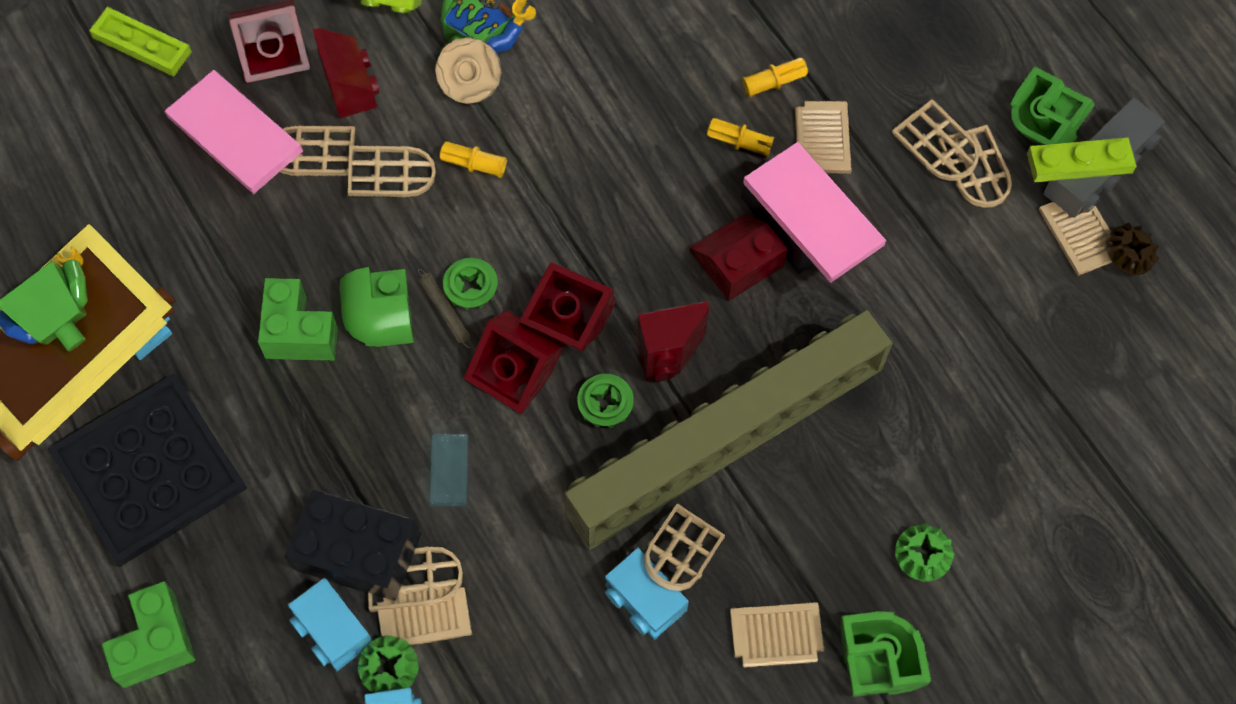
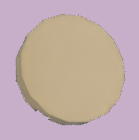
(468, 70)

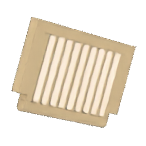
(824, 134)
(1080, 237)
(425, 622)
(777, 634)

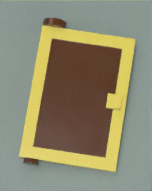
(47, 382)

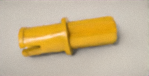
(774, 76)
(740, 136)
(473, 159)

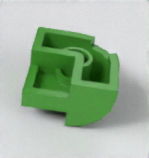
(1048, 110)
(376, 307)
(883, 654)

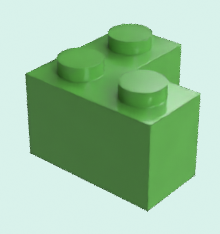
(290, 330)
(157, 644)

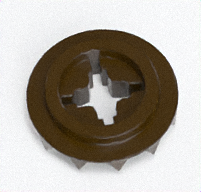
(1127, 259)

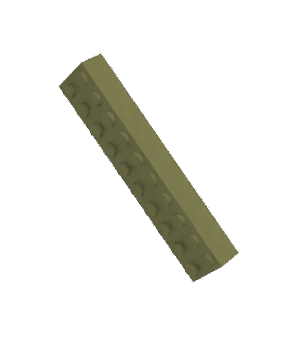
(726, 429)

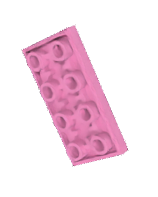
(234, 131)
(814, 212)

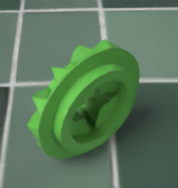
(468, 270)
(598, 387)
(912, 562)
(391, 647)

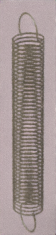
(461, 336)

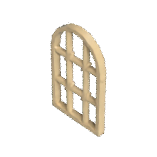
(937, 129)
(323, 143)
(989, 175)
(379, 180)
(693, 546)
(429, 584)

